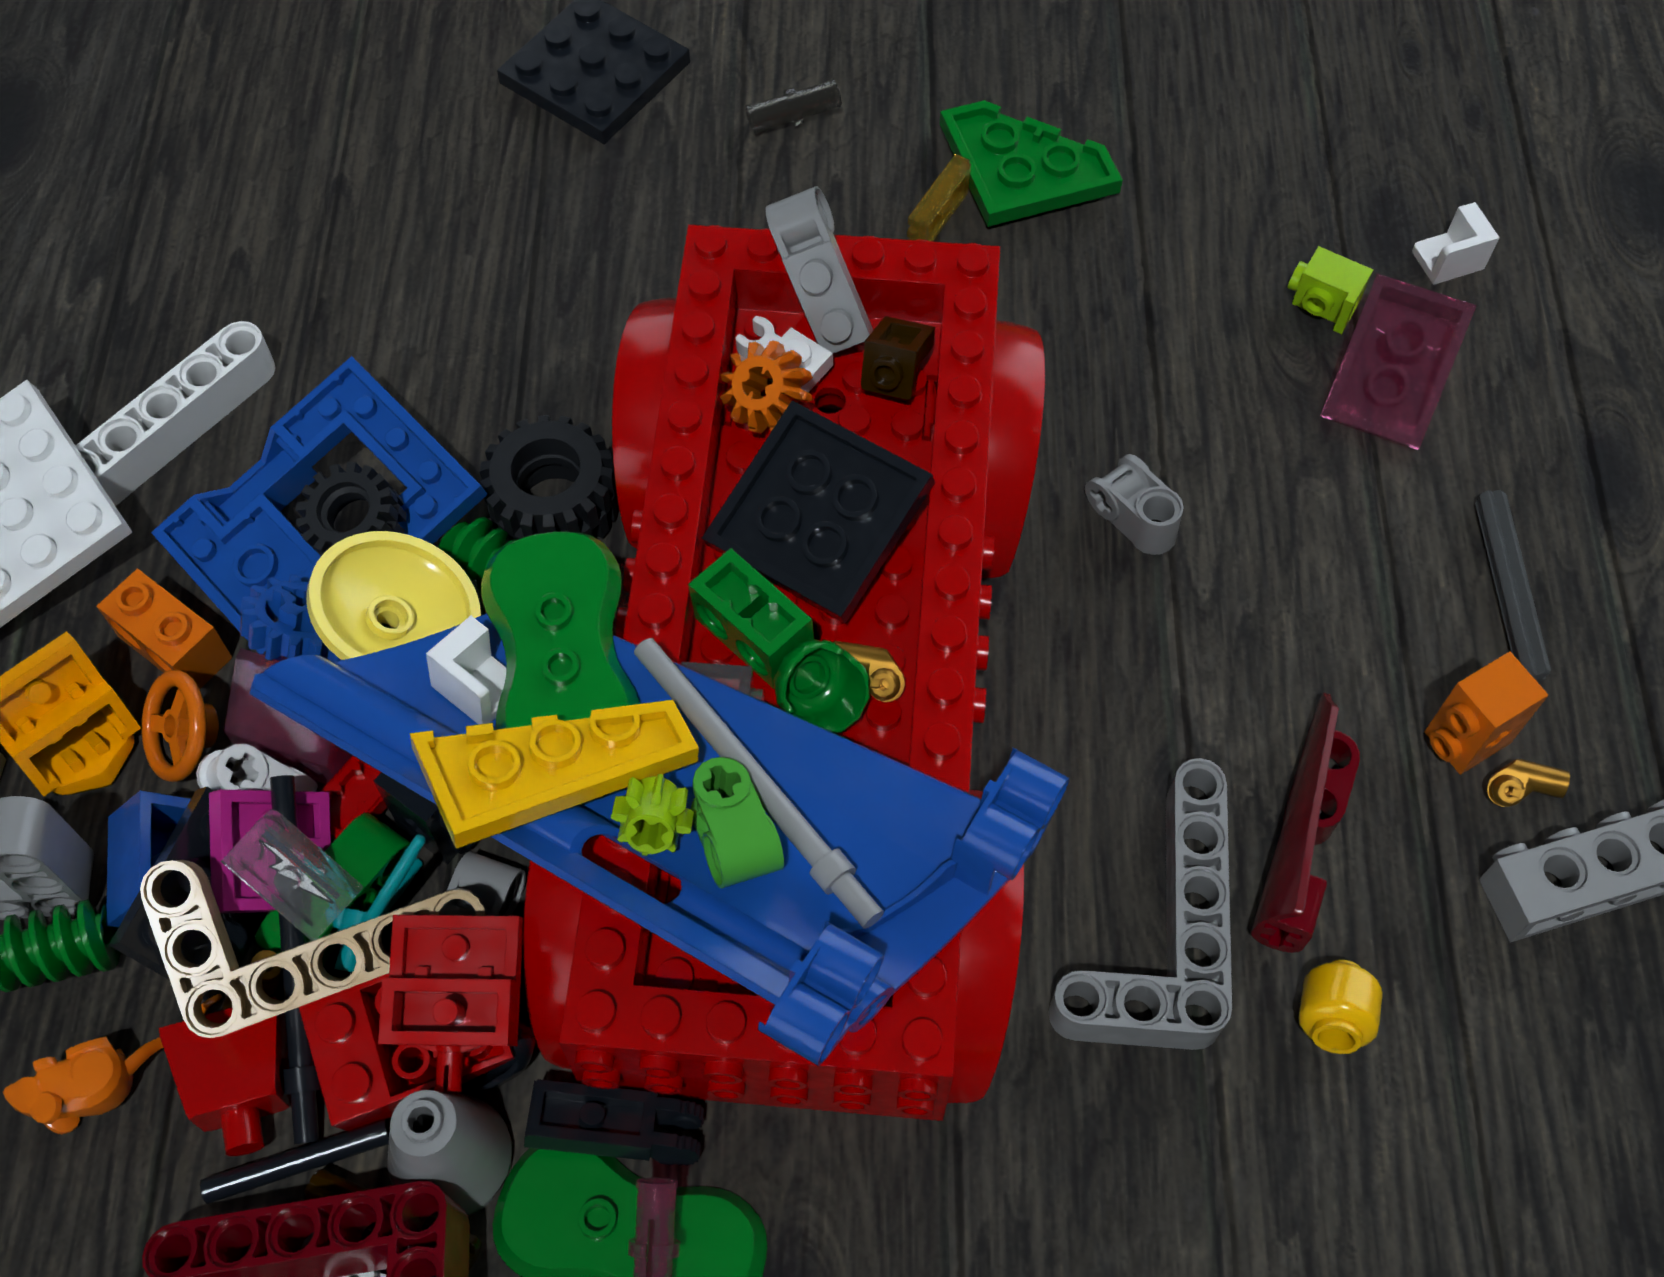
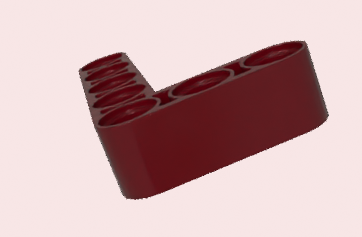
(336, 1244)

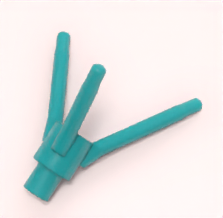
(392, 890)

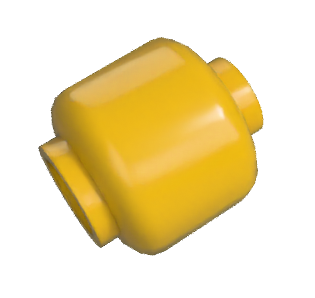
(1340, 1006)

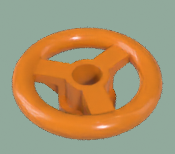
(186, 726)

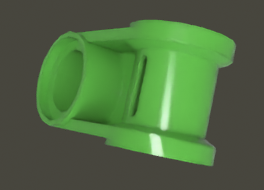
(732, 824)

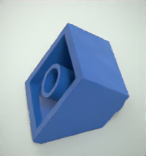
(134, 843)

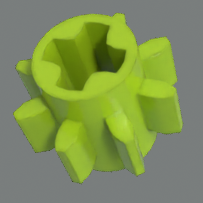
(652, 815)

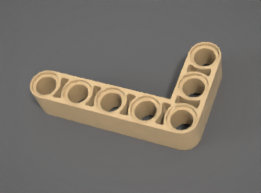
(245, 983)

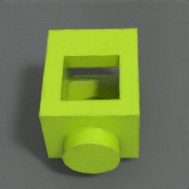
(1330, 286)

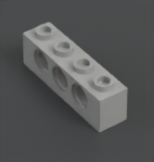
(1532, 904)

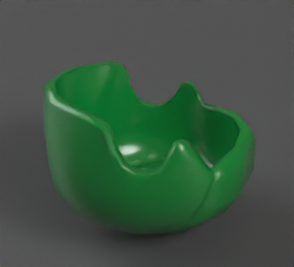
(822, 685)

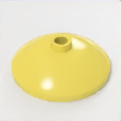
(386, 581)

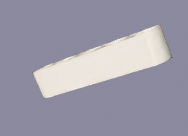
(178, 409)

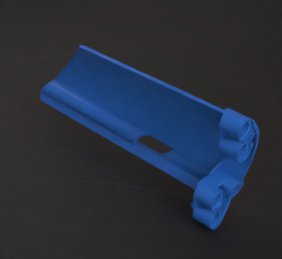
(915, 841)

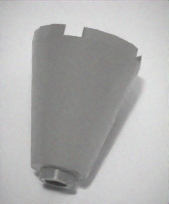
(452, 1143)

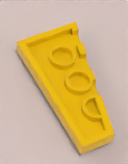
(528, 772)

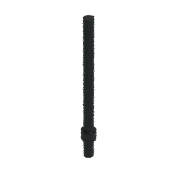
(301, 1077)

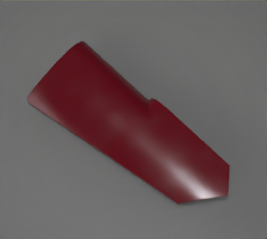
(1291, 893)

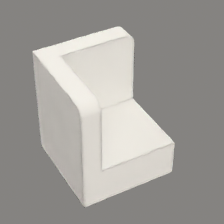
(1460, 250)
(466, 671)

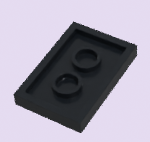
(191, 843)

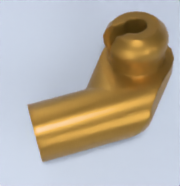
(1521, 778)

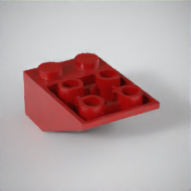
(369, 1079)

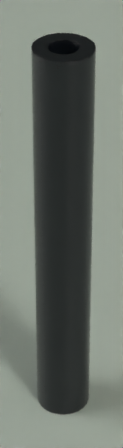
(294, 1162)

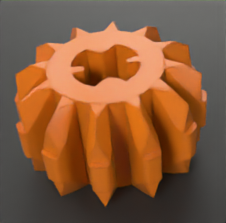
(751, 379)

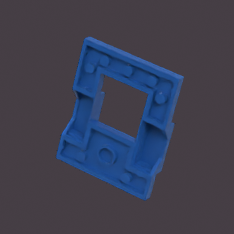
(241, 537)

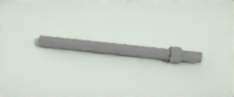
(829, 867)

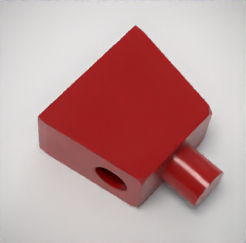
(230, 1077)

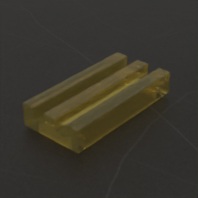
(940, 200)

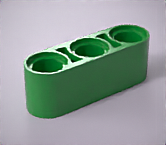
(369, 854)

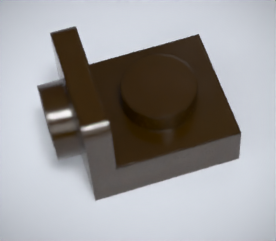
(893, 356)

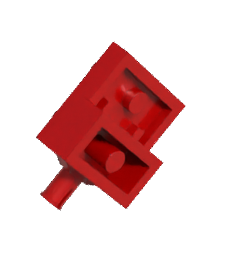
(452, 987)

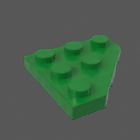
(1026, 164)

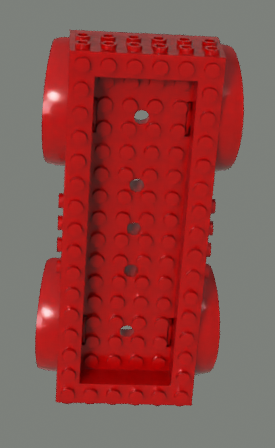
(614, 994)

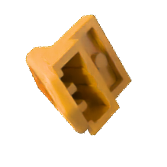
(64, 720)

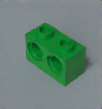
(748, 614)

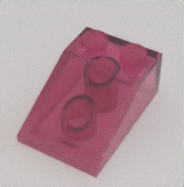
(1398, 361)

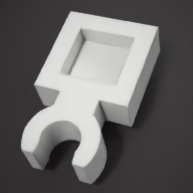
(814, 356)

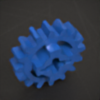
(280, 621)

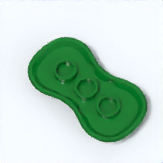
(555, 615)
(579, 1211)

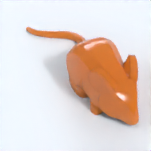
(84, 1084)

